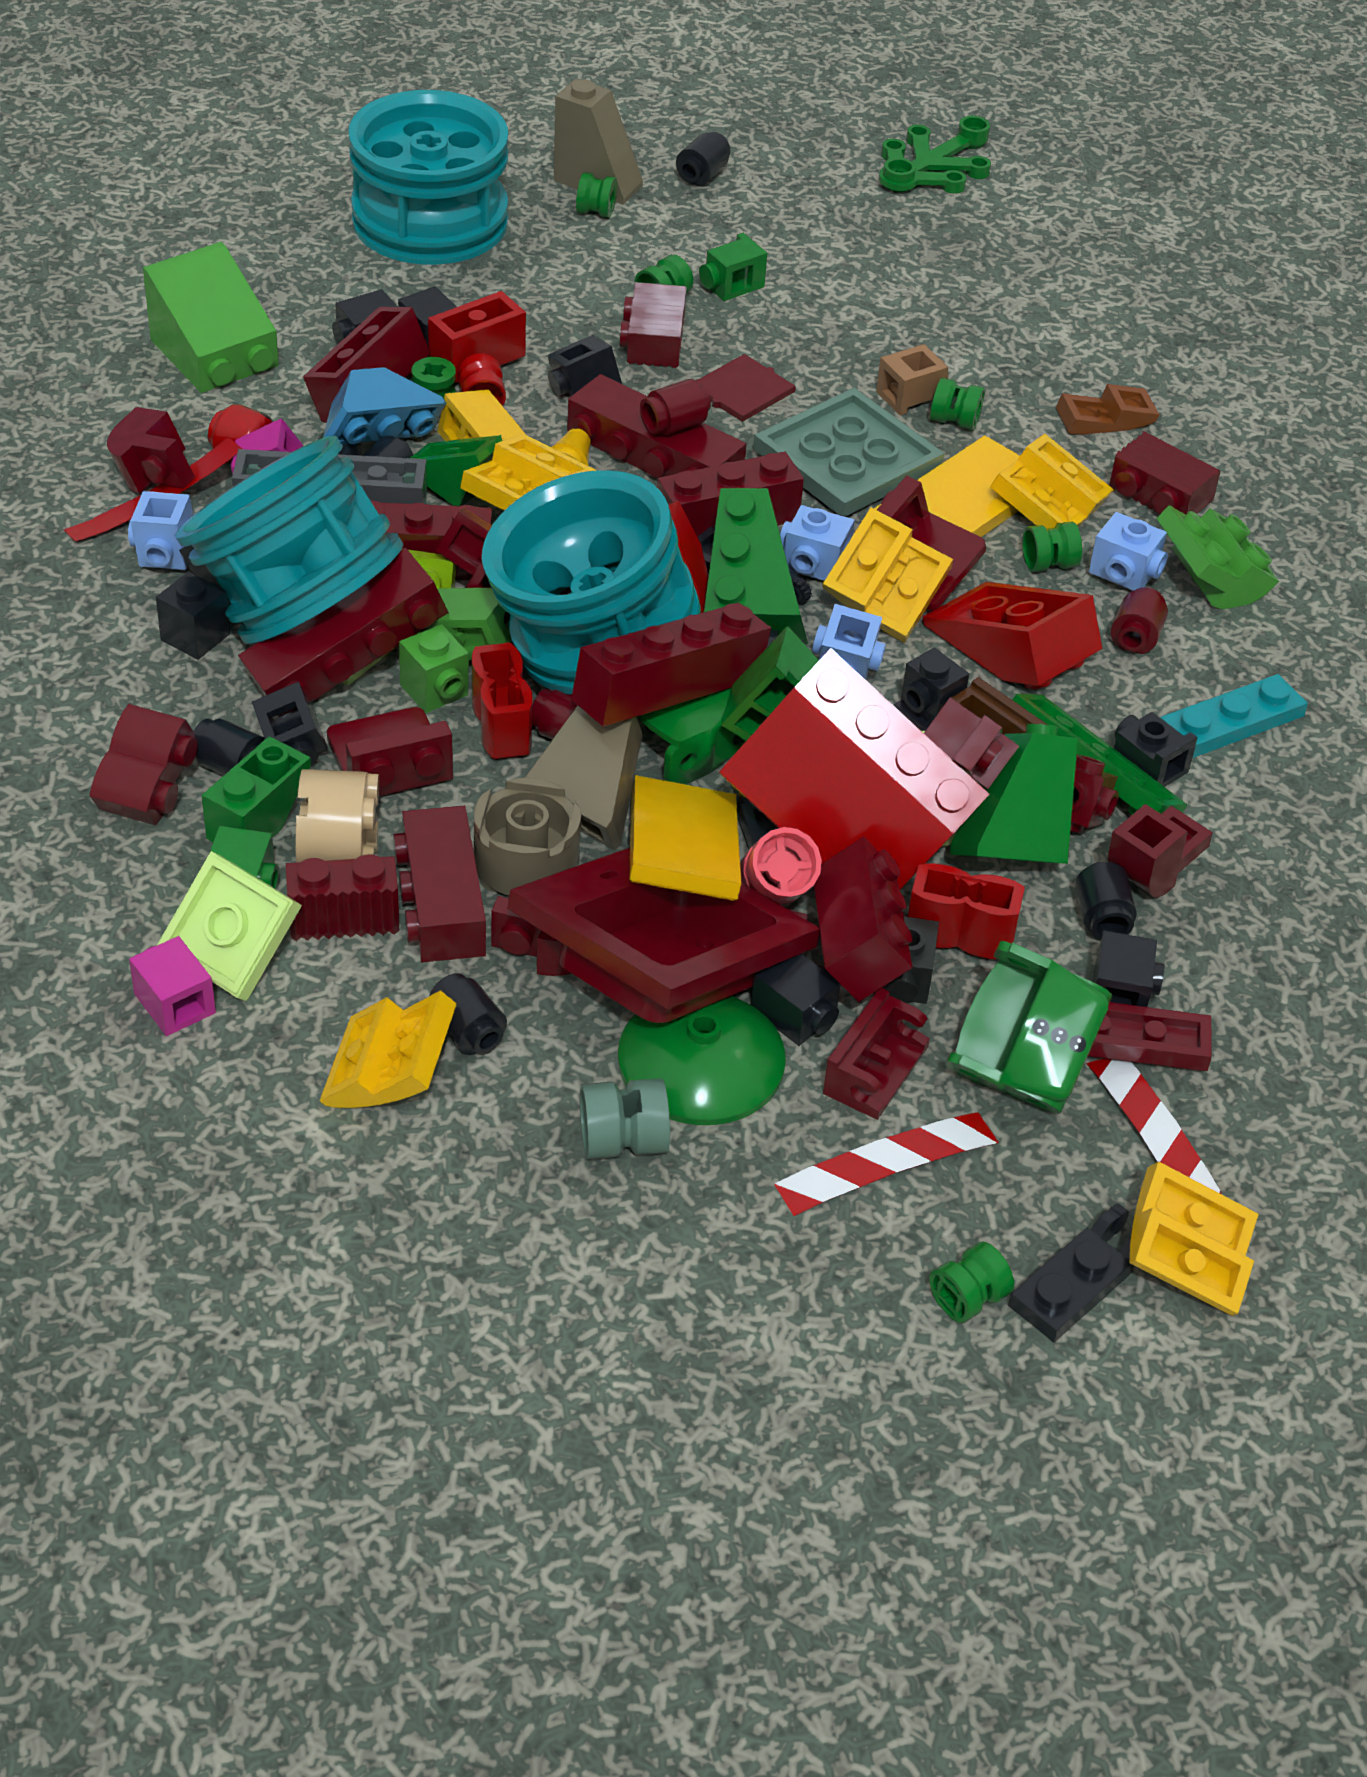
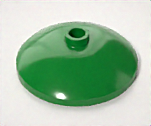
(712, 1061)

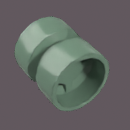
(624, 1118)

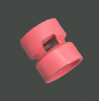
(782, 865)

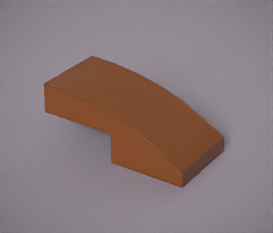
(1117, 410)

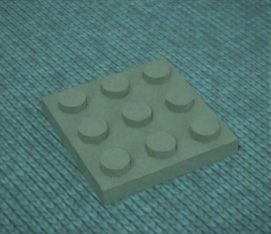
(850, 450)

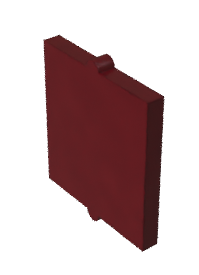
(745, 387)

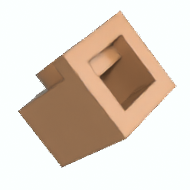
(909, 377)

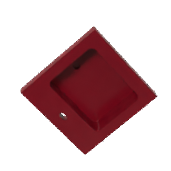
(658, 945)

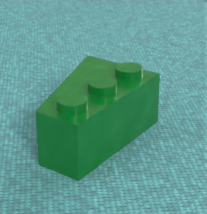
(750, 561)
(767, 683)

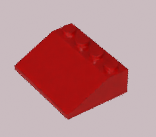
(850, 768)

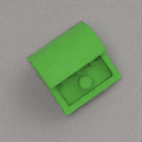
(1219, 556)

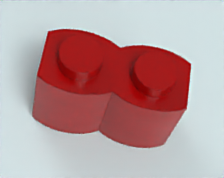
(502, 700)
(970, 909)

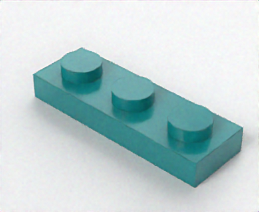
(1239, 713)

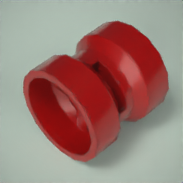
(482, 373)

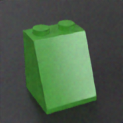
(208, 318)

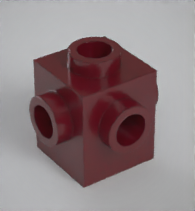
(1092, 794)

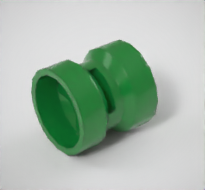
(668, 271)
(957, 404)
(1052, 546)
(968, 1284)

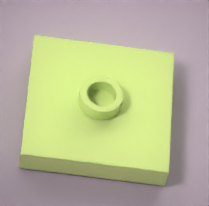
(232, 924)

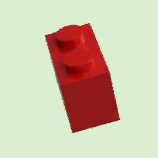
(485, 326)

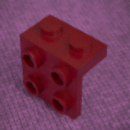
(909, 507)
(397, 747)

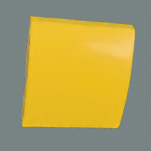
(516, 469)
(1051, 485)
(887, 574)
(388, 1052)
(1192, 1238)

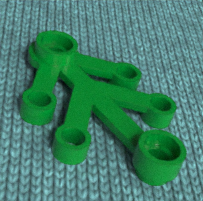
(903, 174)

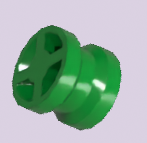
(596, 195)
(435, 375)

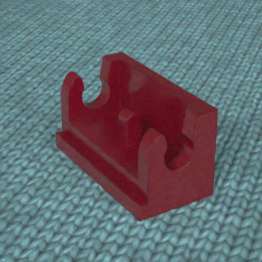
(876, 1055)

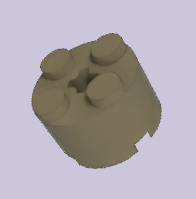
(525, 833)

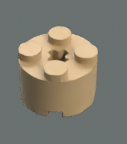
(337, 815)

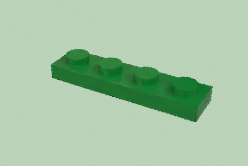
(1132, 782)

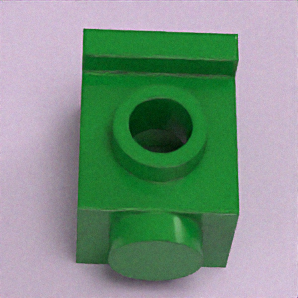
(734, 268)

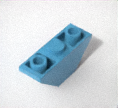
(379, 405)

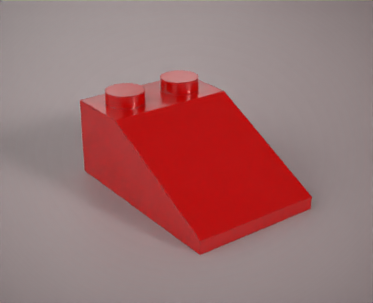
(1020, 630)

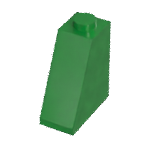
(1027, 803)

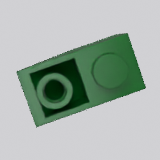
(256, 790)

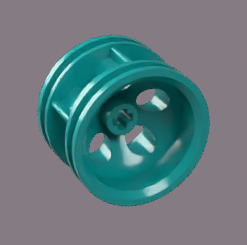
(428, 176)
(575, 537)
(291, 540)

